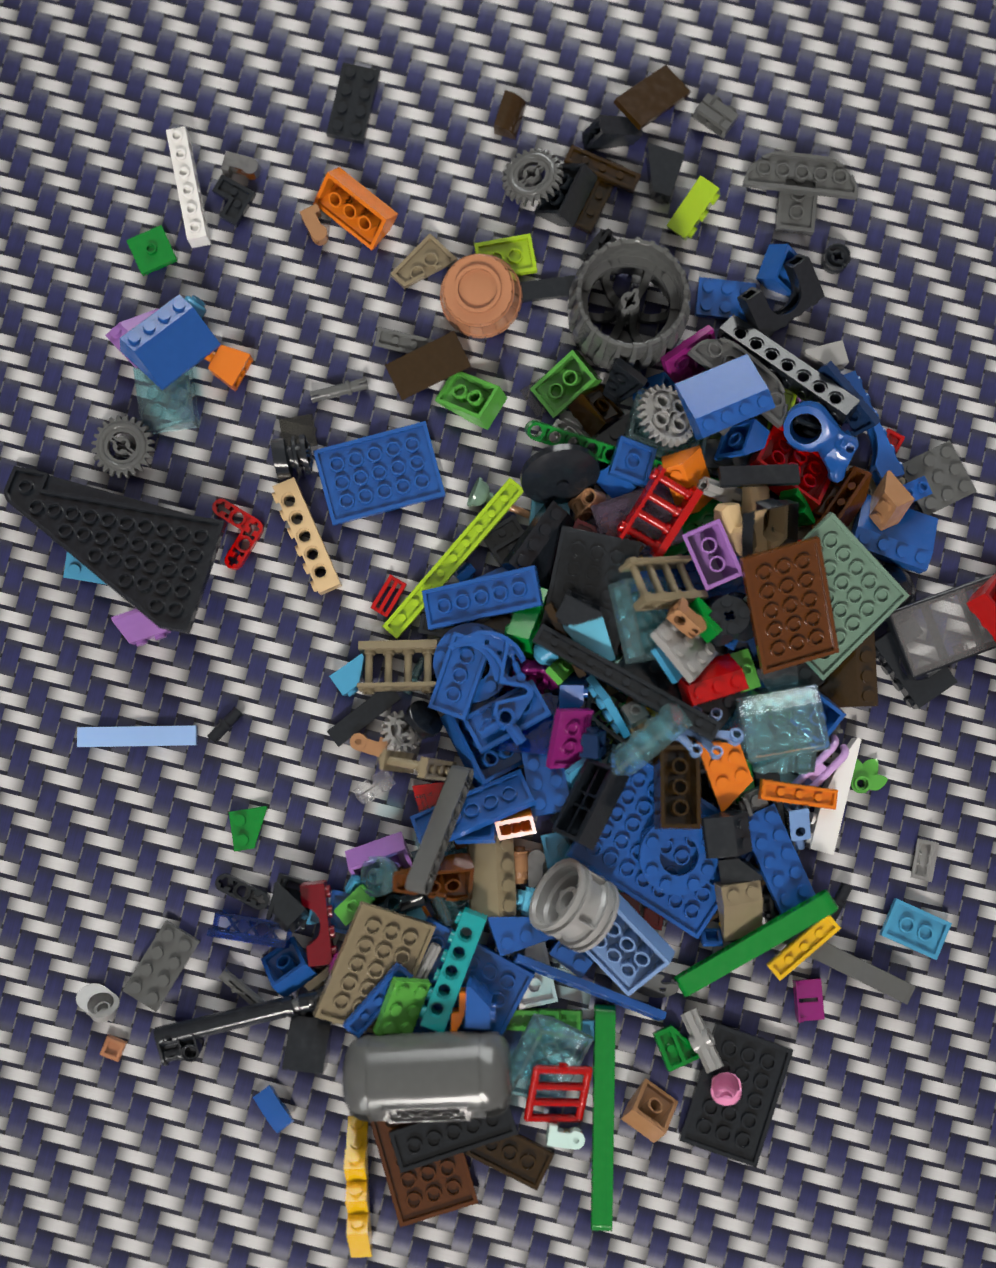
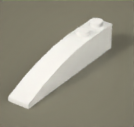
(827, 822)

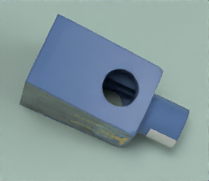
(797, 824)

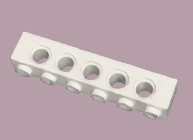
(188, 187)

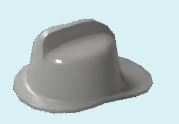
(98, 1002)

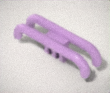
(821, 771)

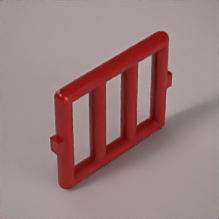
(535, 1085)

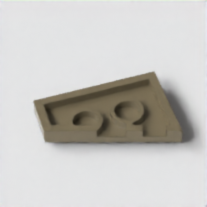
(423, 262)

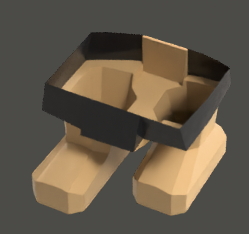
(748, 527)

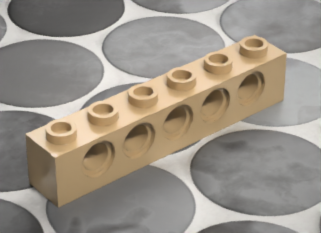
(291, 489)

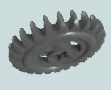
(532, 185)
(138, 456)

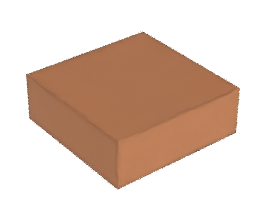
(113, 1048)

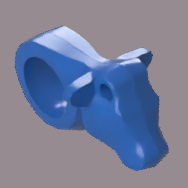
(832, 444)

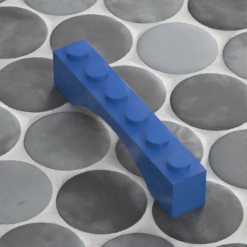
(883, 452)

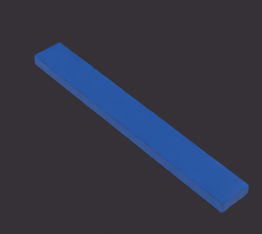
(589, 987)

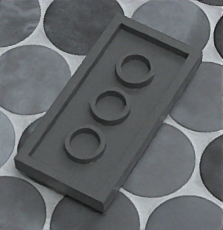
(161, 966)

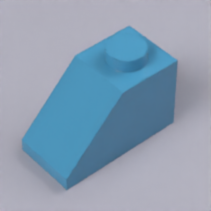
(349, 675)

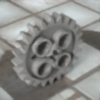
(664, 416)

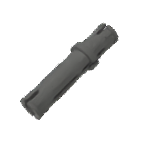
(339, 390)
(239, 987)

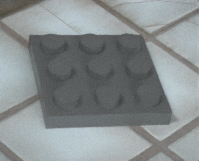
(944, 475)

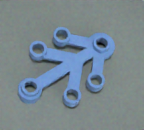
(728, 735)

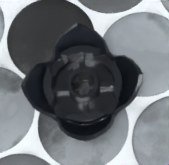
(737, 629)

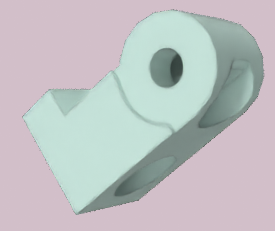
(563, 1137)

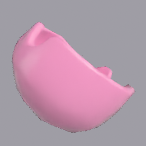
(726, 1088)

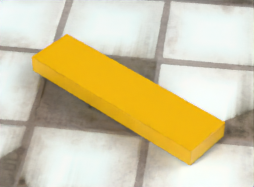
(802, 947)

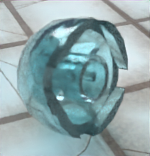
(378, 875)

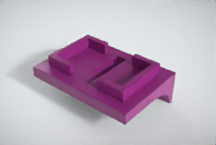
(811, 1009)

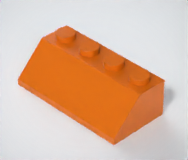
(355, 208)

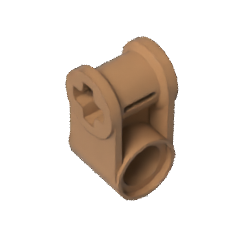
(581, 504)

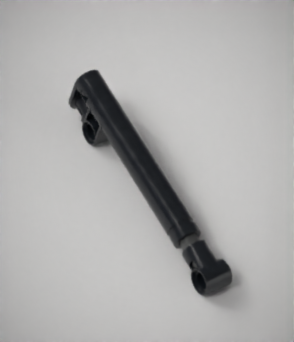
(176, 1038)

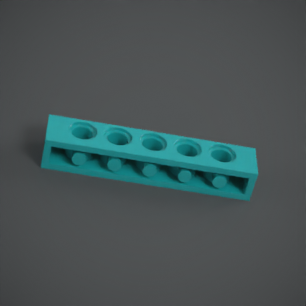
(438, 1019)

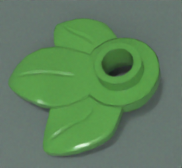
(868, 774)

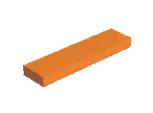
(797, 794)

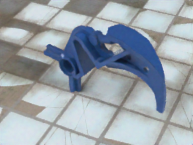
(513, 706)

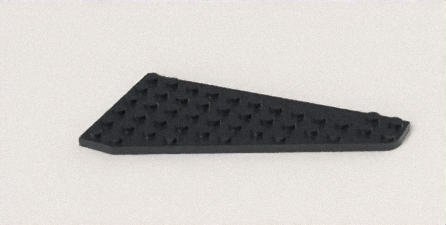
(137, 548)

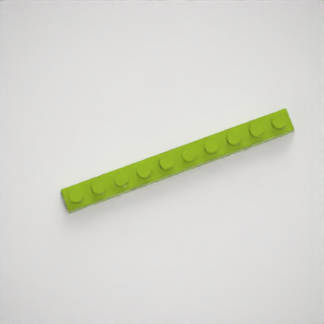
(454, 556)

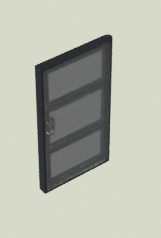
(939, 630)

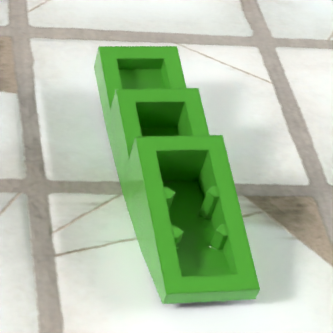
(569, 1016)

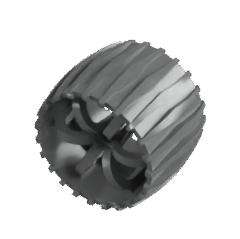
(652, 265)

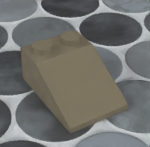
(739, 908)

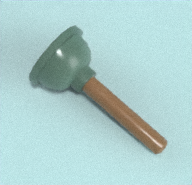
(480, 495)

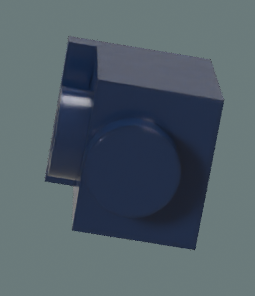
(593, 743)

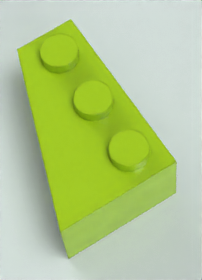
(694, 208)

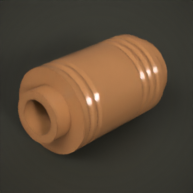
(521, 864)

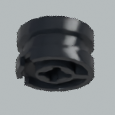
(828, 262)

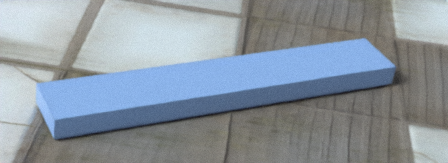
(136, 736)

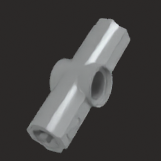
(712, 489)
(702, 1040)

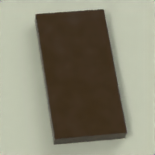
(652, 97)
(428, 365)
(517, 1158)

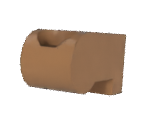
(316, 230)
(686, 619)
(361, 743)

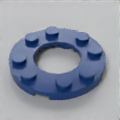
(487, 686)
(668, 883)

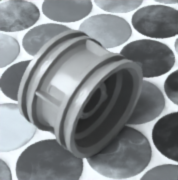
(574, 905)

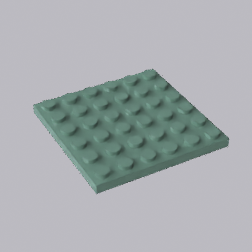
(858, 590)

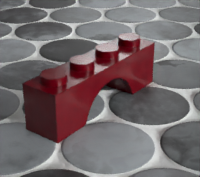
(316, 897)

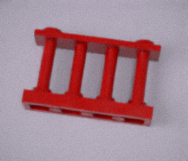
(679, 513)

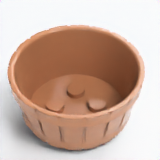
(481, 295)

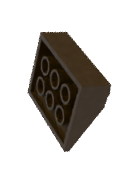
(855, 678)

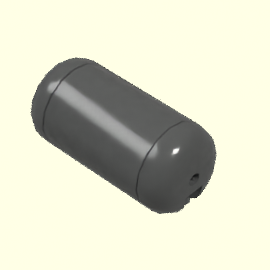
(428, 1076)

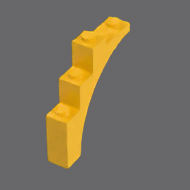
(357, 1188)

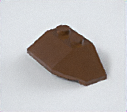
(844, 497)

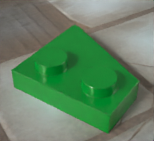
(246, 827)
(674, 1048)

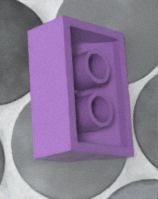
(712, 554)
(391, 846)

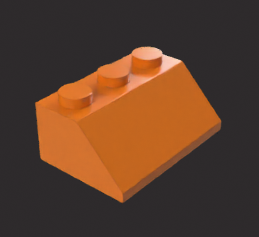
(686, 469)

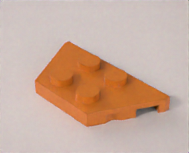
(726, 775)

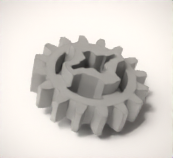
(392, 728)

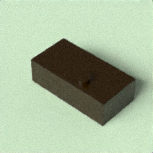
(677, 789)

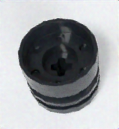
(291, 456)

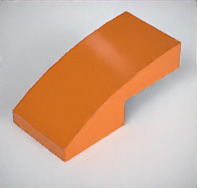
(458, 1012)

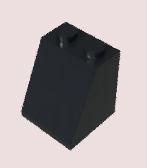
(307, 1044)

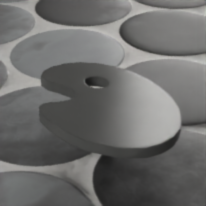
(652, 987)

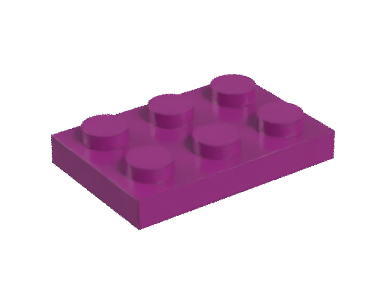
(566, 736)

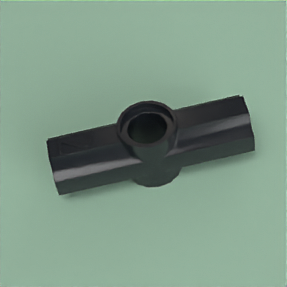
(406, 902)

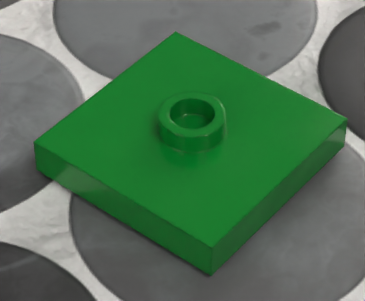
(152, 250)

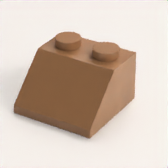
(889, 502)
(650, 1111)

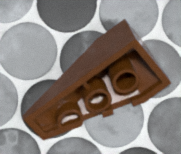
(452, 881)

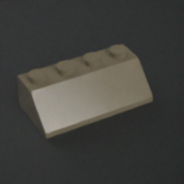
(493, 878)

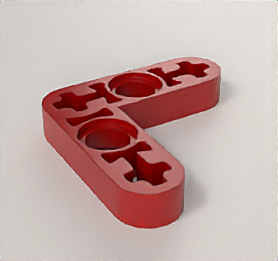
(244, 526)

